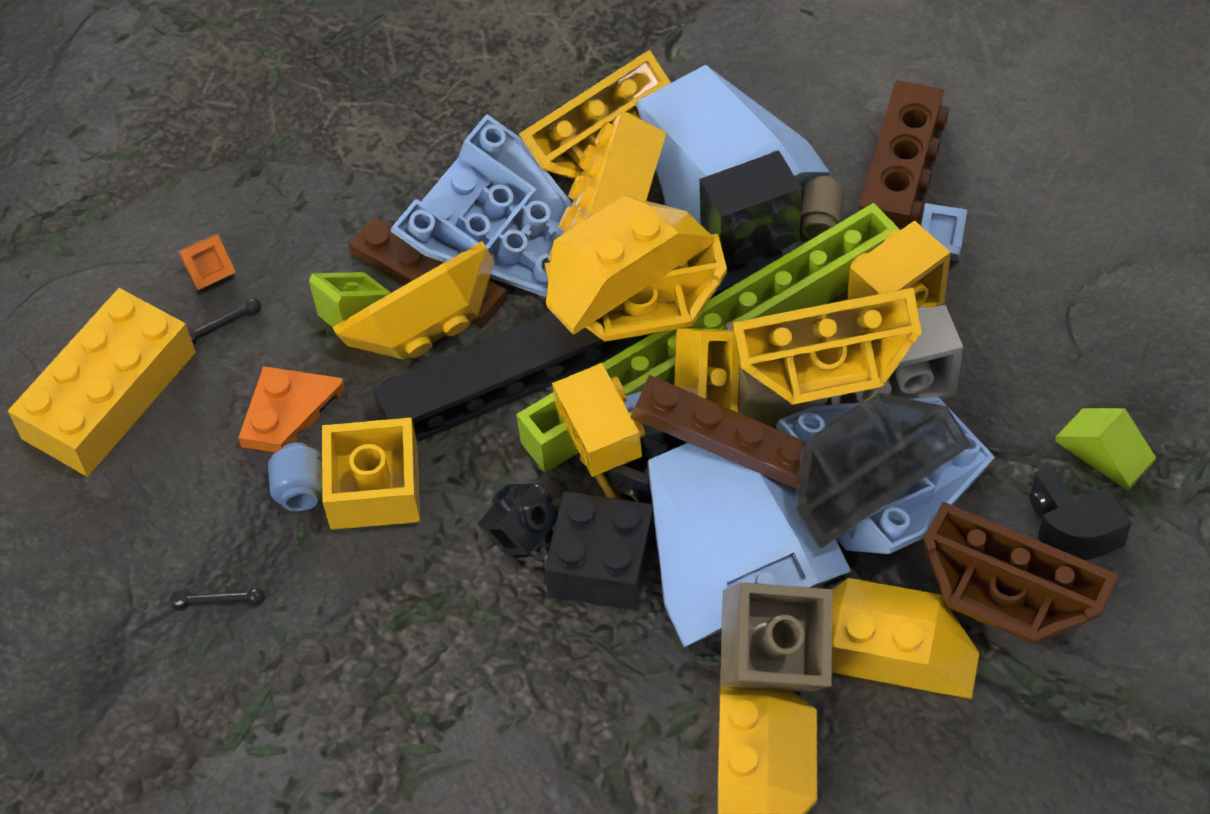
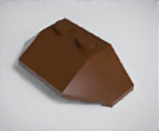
(1012, 578)

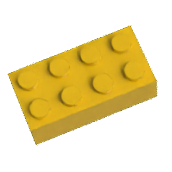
(614, 168)
(102, 381)

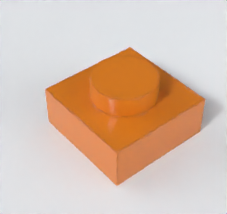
(206, 261)

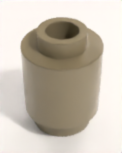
(820, 205)

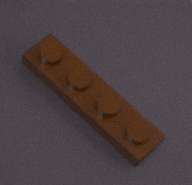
(398, 259)
(719, 430)

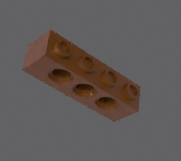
(904, 150)

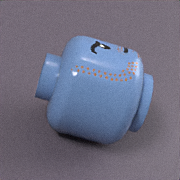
(296, 477)

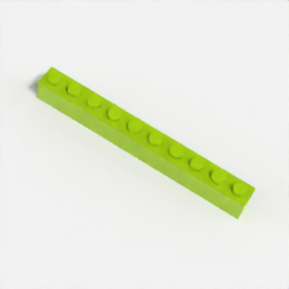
(796, 281)

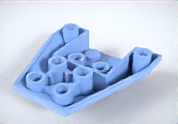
(715, 129)
(492, 197)
(912, 512)
(723, 529)

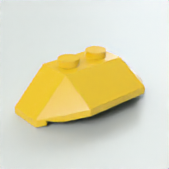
(566, 132)
(617, 257)
(668, 302)
(424, 309)
(830, 345)
(901, 639)
(766, 752)

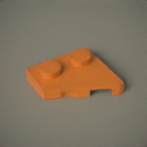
(285, 406)

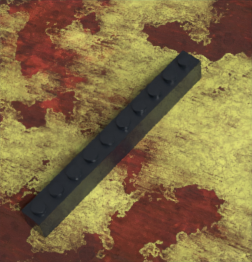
(508, 368)

